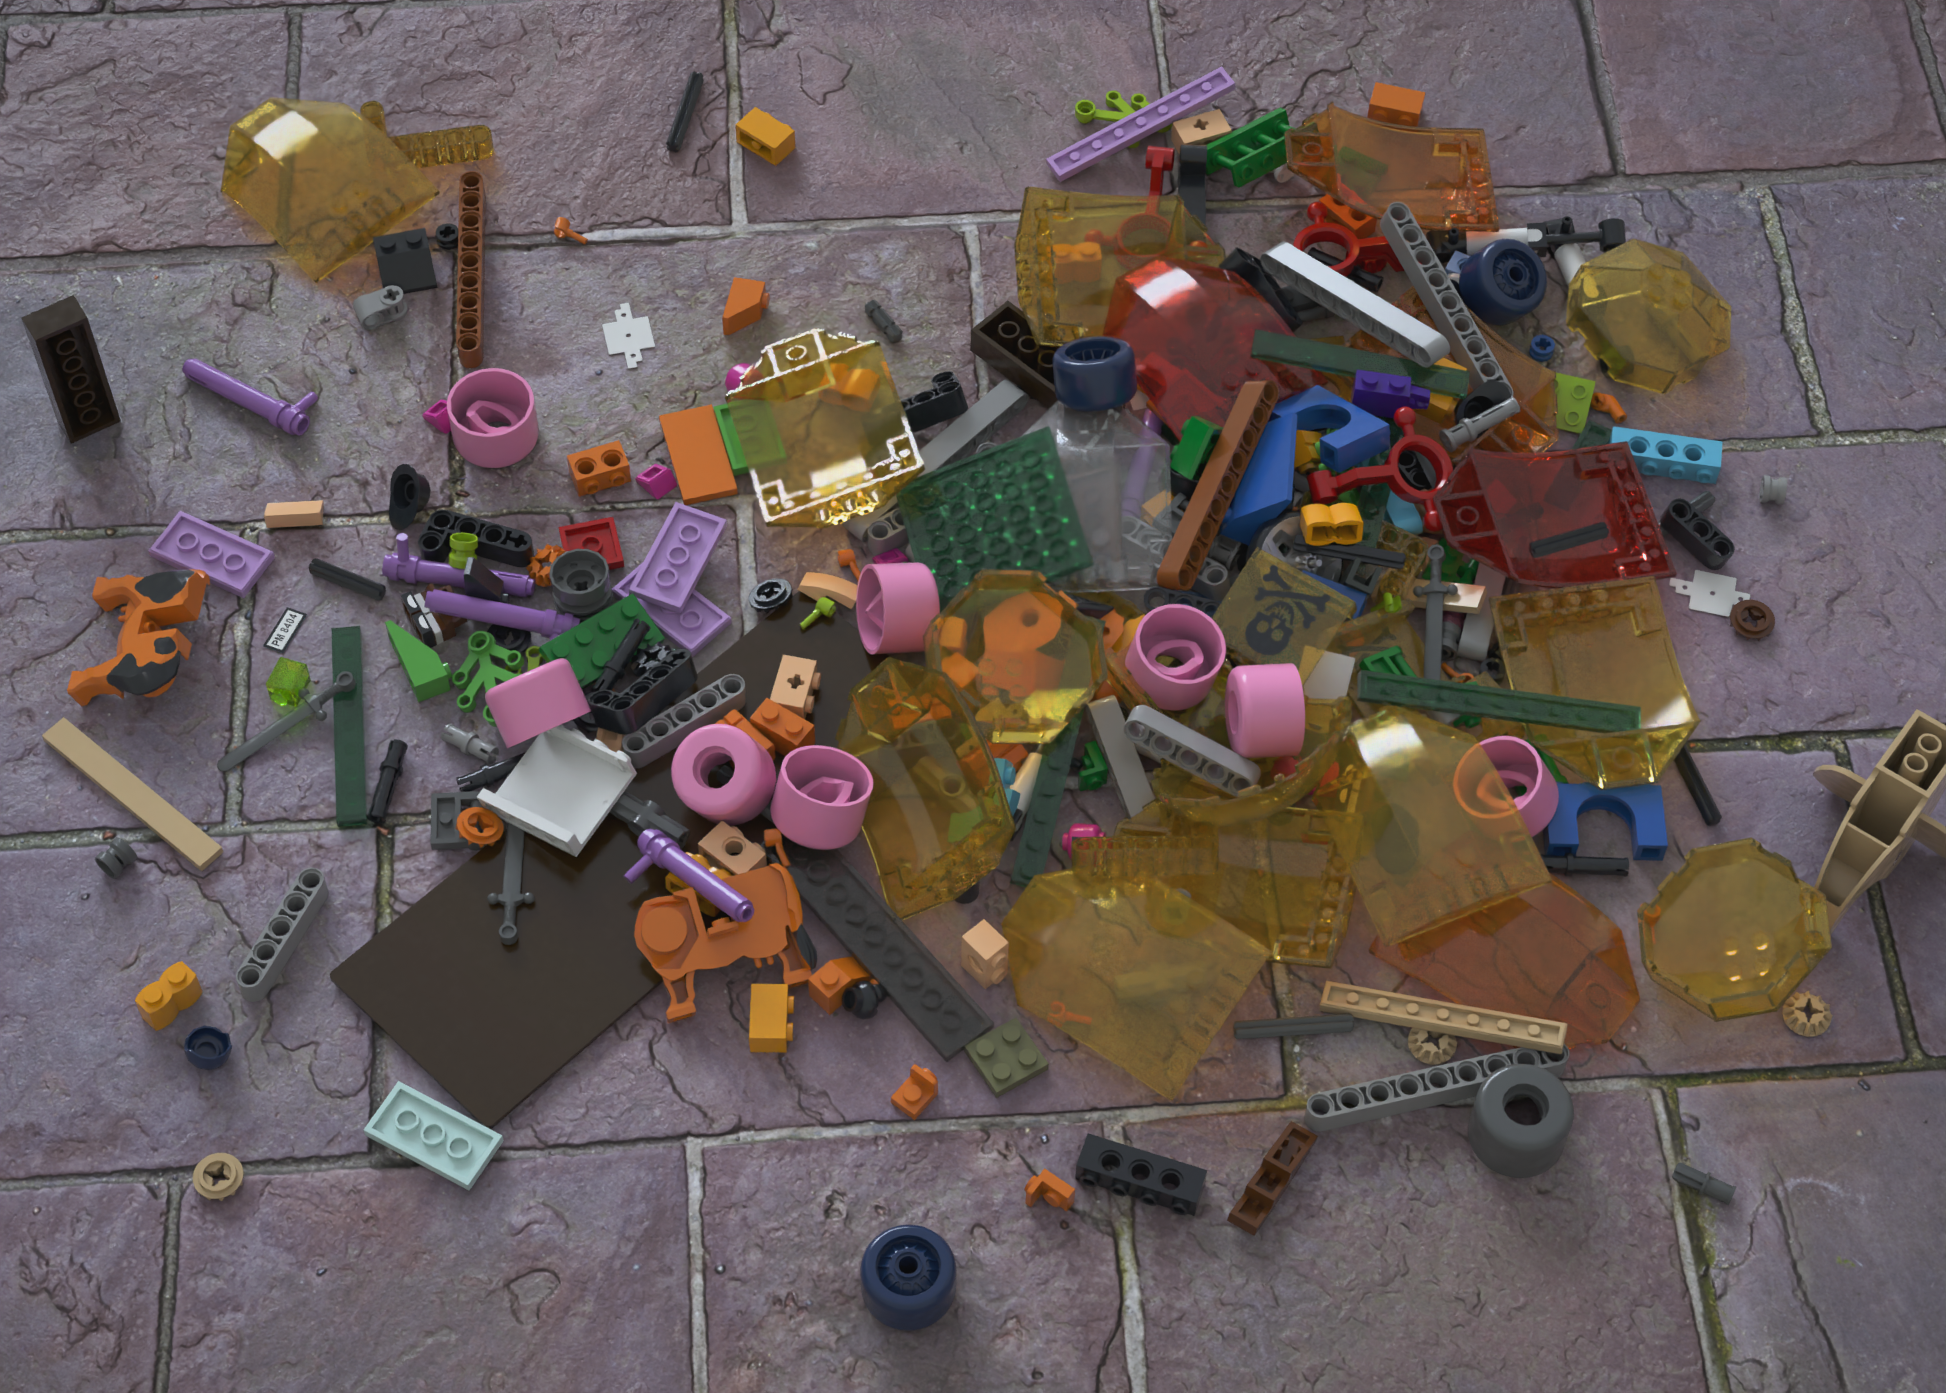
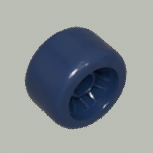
(1503, 282)
(1094, 373)
(908, 1299)

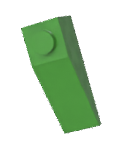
(420, 663)

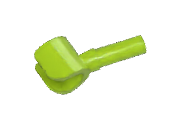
(1391, 604)
(823, 606)

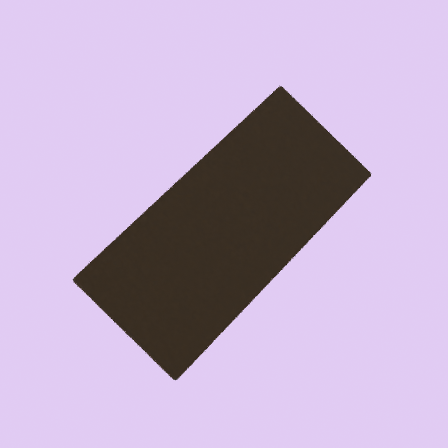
(509, 1017)

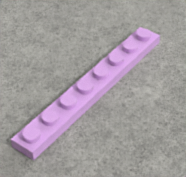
(1140, 124)

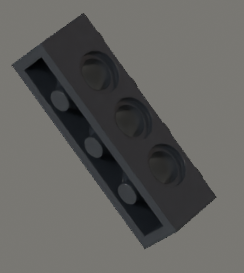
(1131, 1161)

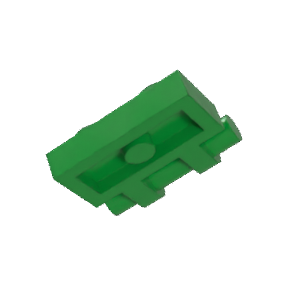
(1454, 564)

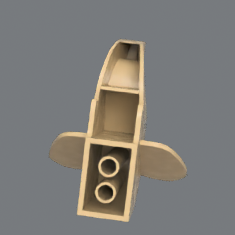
(1884, 813)

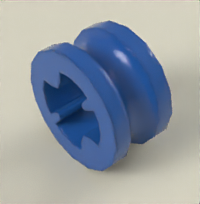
(1544, 341)

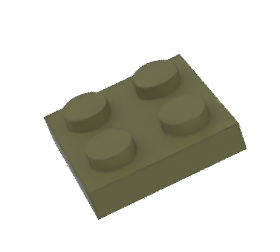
(1006, 1057)

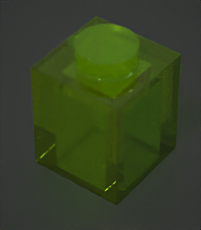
(286, 681)

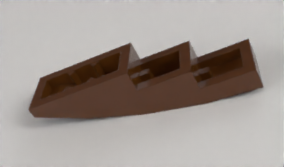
(1272, 1178)

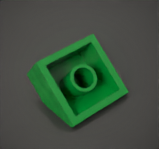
(1195, 447)

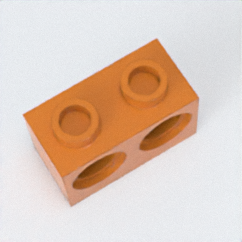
(1341, 214)
(599, 468)

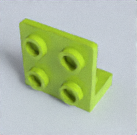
(1573, 401)

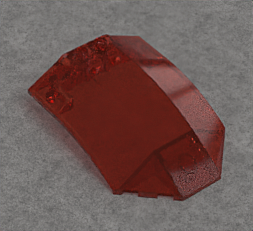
(1196, 337)
(1508, 500)

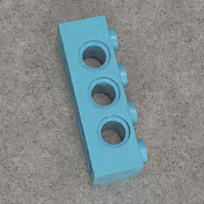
(1672, 454)

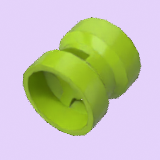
(462, 547)

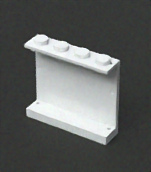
(562, 788)

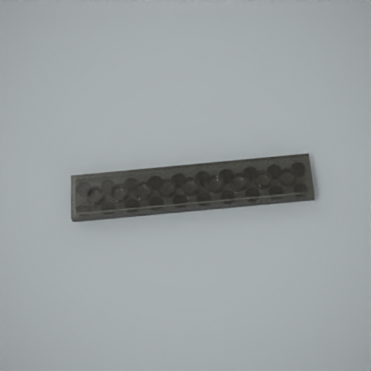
(885, 947)

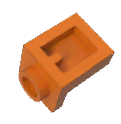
(916, 1092)
(1052, 1188)

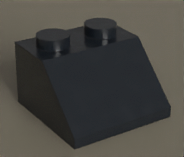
(405, 261)

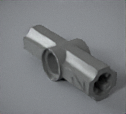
(648, 815)

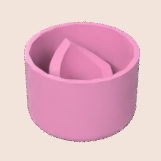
(487, 398)
(895, 606)
(1183, 634)
(536, 701)
(1265, 710)
(1522, 766)
(747, 790)
(821, 797)

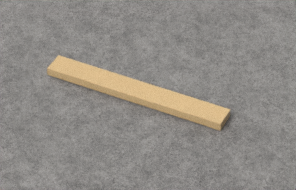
(133, 794)
(1444, 1017)

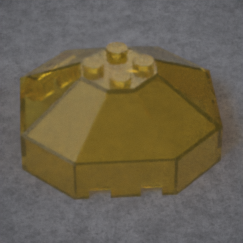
(1648, 315)
(1018, 655)
(1733, 930)

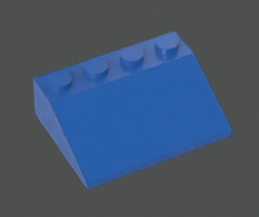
(1265, 483)

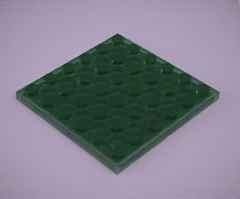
(995, 514)

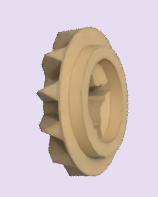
(1797, 1020)
(1428, 1052)
(212, 1166)

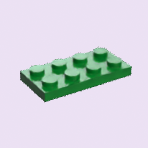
(598, 638)

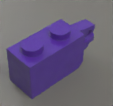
(1385, 393)

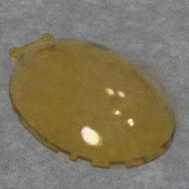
(1281, 780)

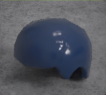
(207, 1047)

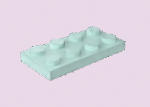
(433, 1135)

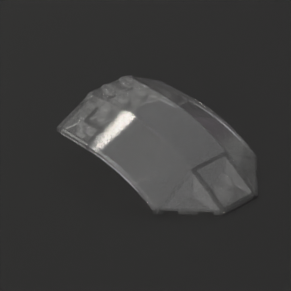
(1120, 493)

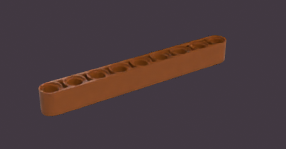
(471, 270)
(1217, 485)

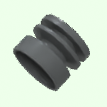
(581, 583)

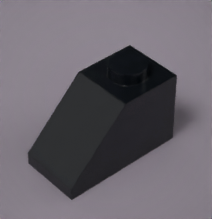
(483, 583)

